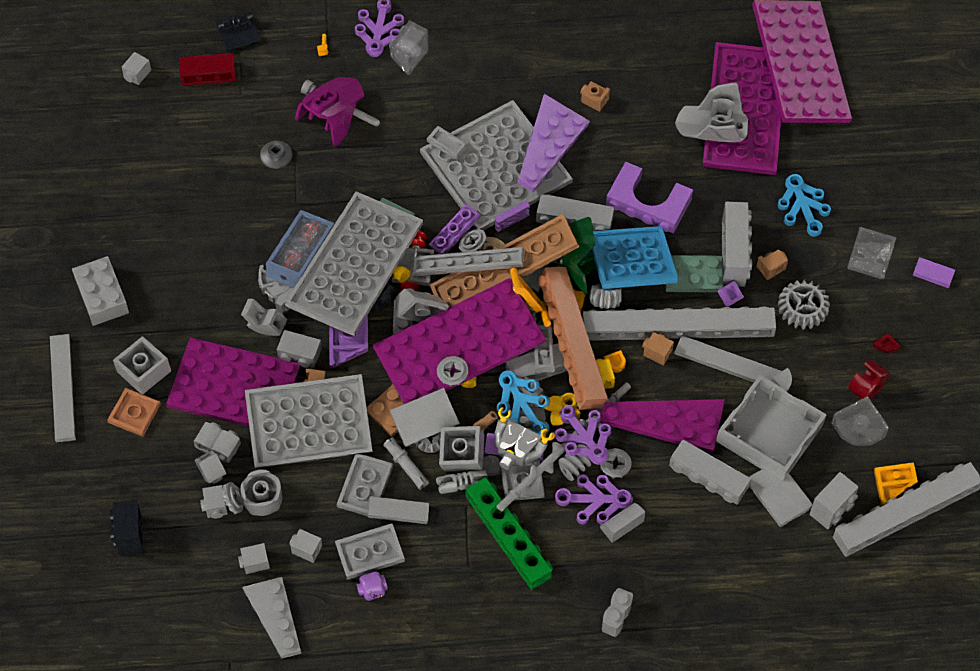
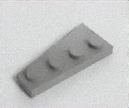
(273, 610)

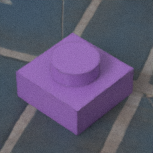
(730, 293)

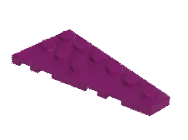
(668, 420)

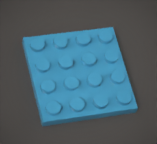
(633, 257)

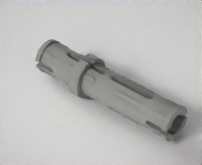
(400, 456)

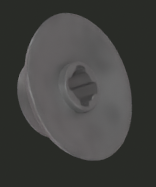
(279, 159)

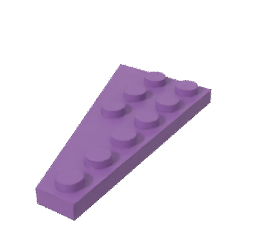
(551, 138)

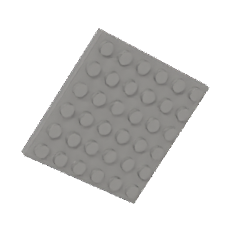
(491, 165)

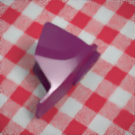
(335, 103)

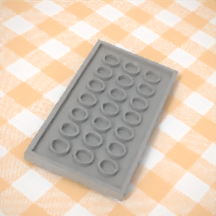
(354, 263)

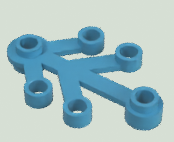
(803, 202)
(521, 399)

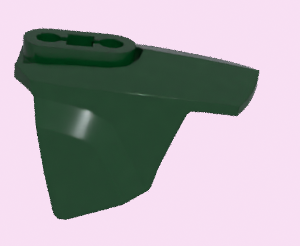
(581, 260)

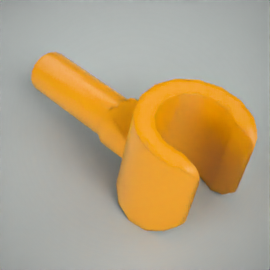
(322, 49)

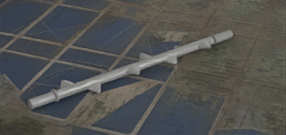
(557, 450)

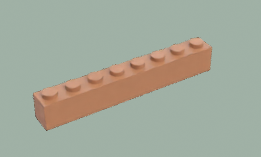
(572, 338)

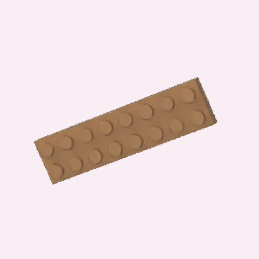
(540, 246)

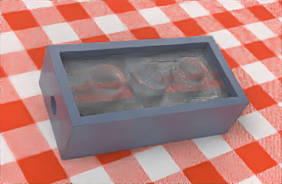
(297, 248)

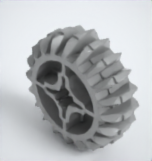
(806, 314)

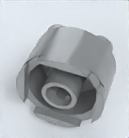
(257, 502)

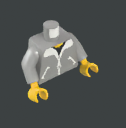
(518, 443)

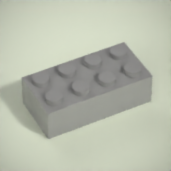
(736, 243)

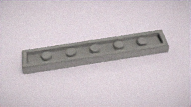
(468, 261)
(723, 360)
(62, 388)

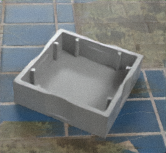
(771, 428)

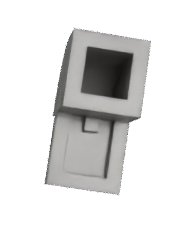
(263, 320)

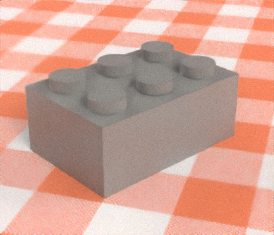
(100, 290)

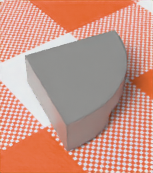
(783, 379)

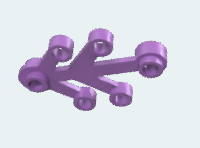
(378, 29)
(584, 436)
(597, 498)

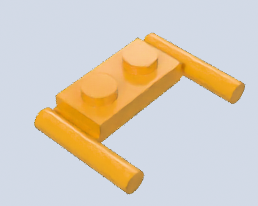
(522, 288)

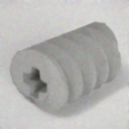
(570, 464)

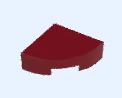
(886, 344)

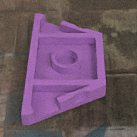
(345, 346)

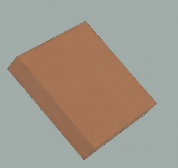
(134, 412)

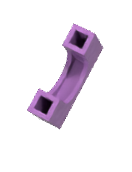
(664, 215)

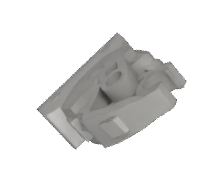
(275, 290)

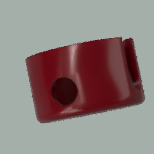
(870, 382)

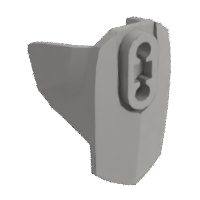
(715, 117)

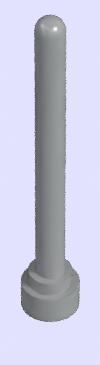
(309, 86)

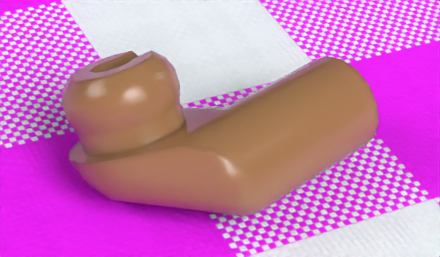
(486, 421)

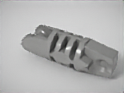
(461, 481)

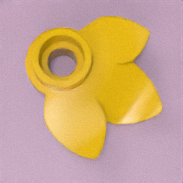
(557, 403)

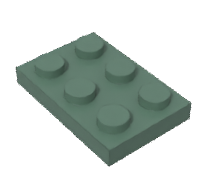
(697, 274)

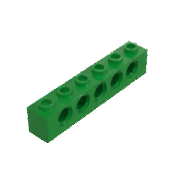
(531, 575)

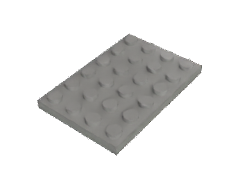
(308, 421)

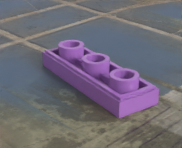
(462, 222)

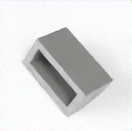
(623, 522)

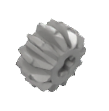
(605, 297)

